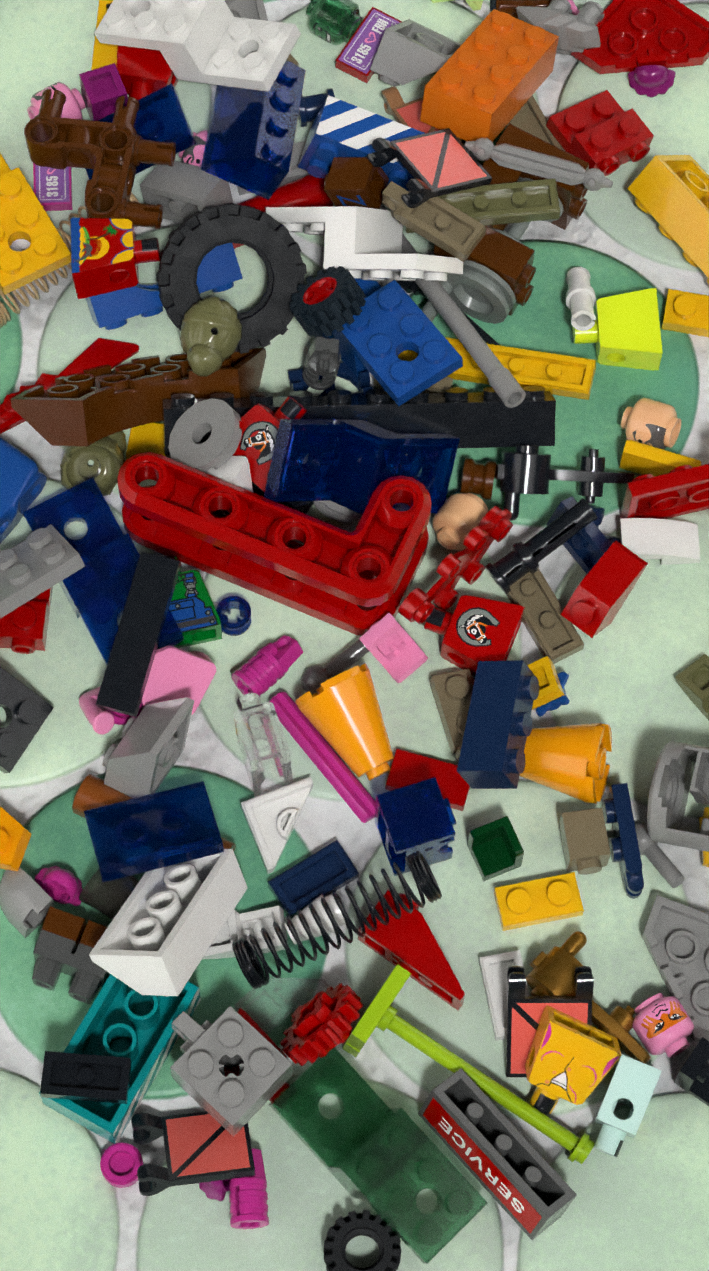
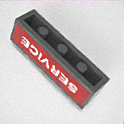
(496, 1154)

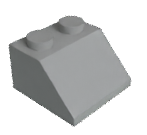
(148, 747)

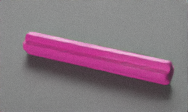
(324, 757)

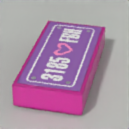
(53, 187)

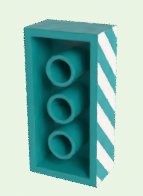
(129, 1027)

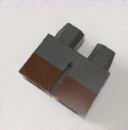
(65, 949)

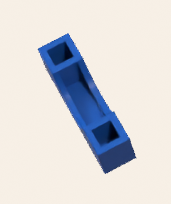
(113, 308)

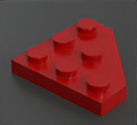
(648, 34)

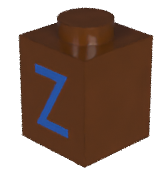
(355, 183)

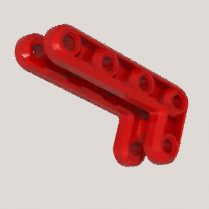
(331, 569)

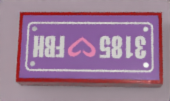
(362, 47)

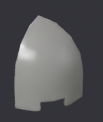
(23, 901)

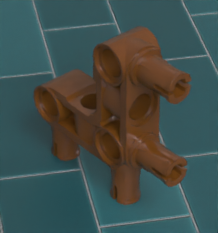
(107, 148)

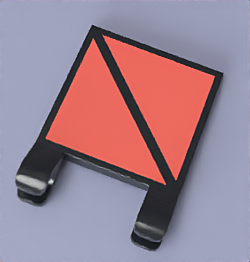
(435, 161)
(526, 1011)
(195, 1151)

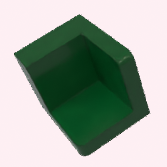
(495, 848)

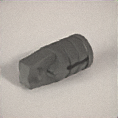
(322, 359)

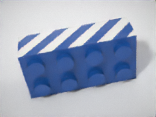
(349, 132)

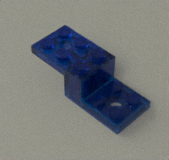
(351, 461)
(110, 562)

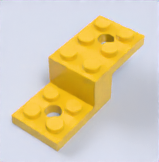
(25, 219)

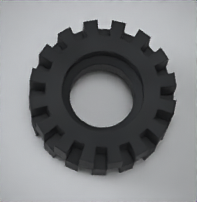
(361, 1225)

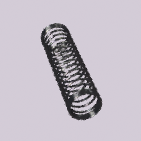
(251, 965)

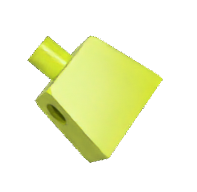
(626, 330)

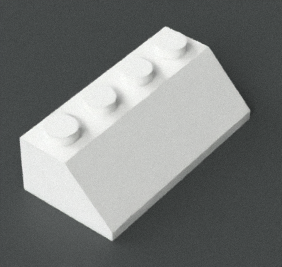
(170, 923)

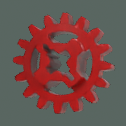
(321, 1024)

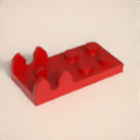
(667, 495)

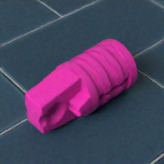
(267, 666)
(249, 1198)

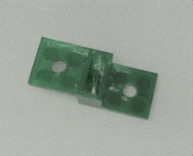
(378, 1155)

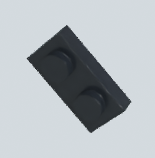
(85, 1077)

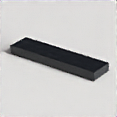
(138, 634)

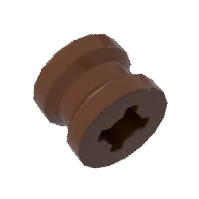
(478, 478)

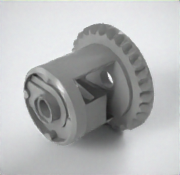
(670, 794)

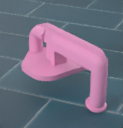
(171, 677)

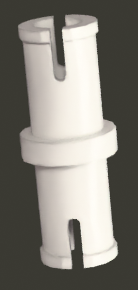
(580, 298)

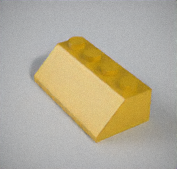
(677, 196)

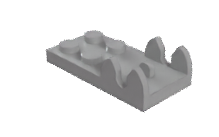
(35, 567)

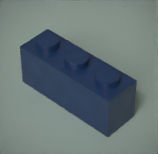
(498, 725)

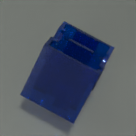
(414, 821)

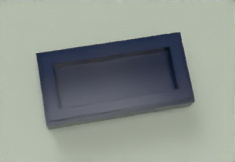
(316, 875)

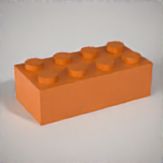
(489, 77)

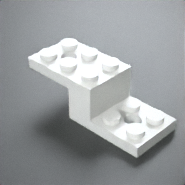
(202, 40)
(365, 243)

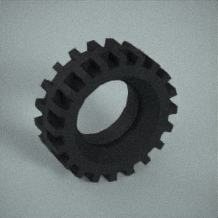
(233, 225)

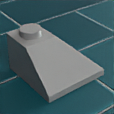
(411, 52)

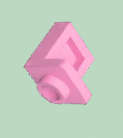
(393, 648)

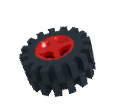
(327, 301)

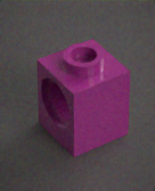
(100, 91)

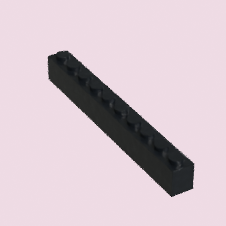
(474, 417)

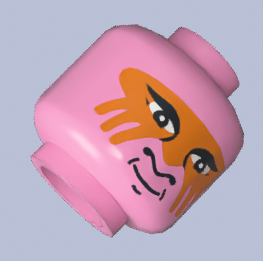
(663, 1025)

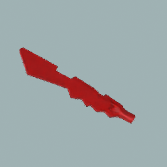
(98, 354)

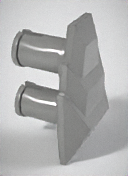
(574, 31)

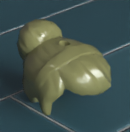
(203, 349)
(107, 459)

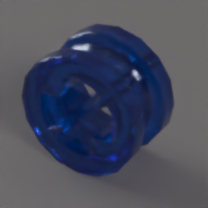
(243, 606)

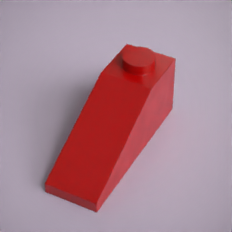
(415, 949)

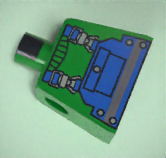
(194, 610)

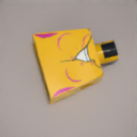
(567, 1059)

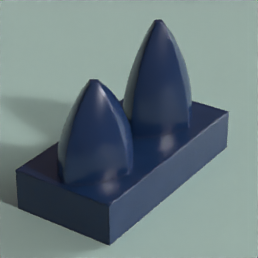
(589, 543)

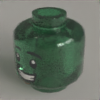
(334, 19)

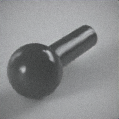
(318, 674)

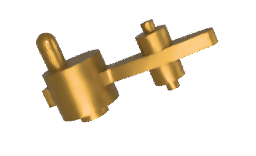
(555, 977)

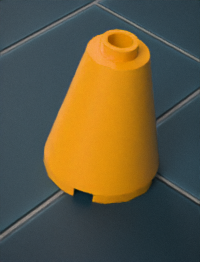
(351, 720)
(570, 759)

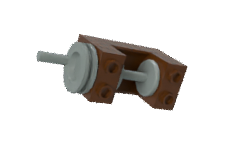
(500, 266)

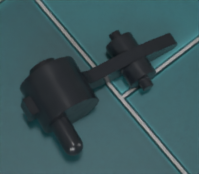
(530, 471)

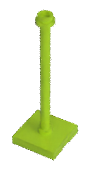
(383, 1016)

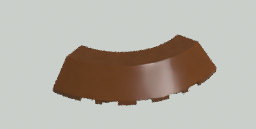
(108, 401)

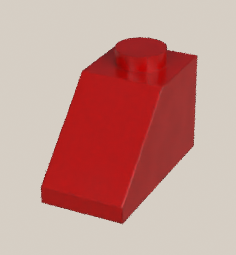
(604, 589)

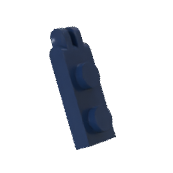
(624, 845)

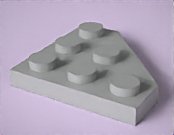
(680, 948)

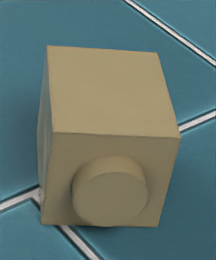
(584, 841)

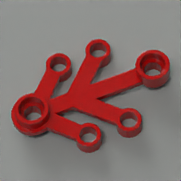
(463, 565)

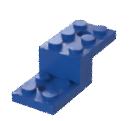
(385, 329)

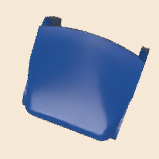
(19, 486)

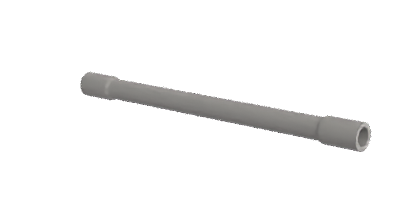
(498, 376)

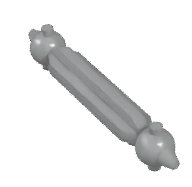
(538, 164)

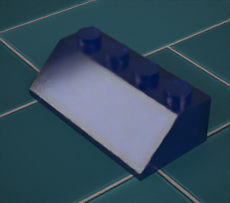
(254, 132)

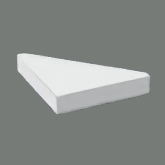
(273, 818)

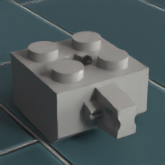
(222, 1044)

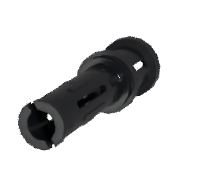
(525, 556)

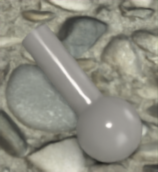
(657, 857)

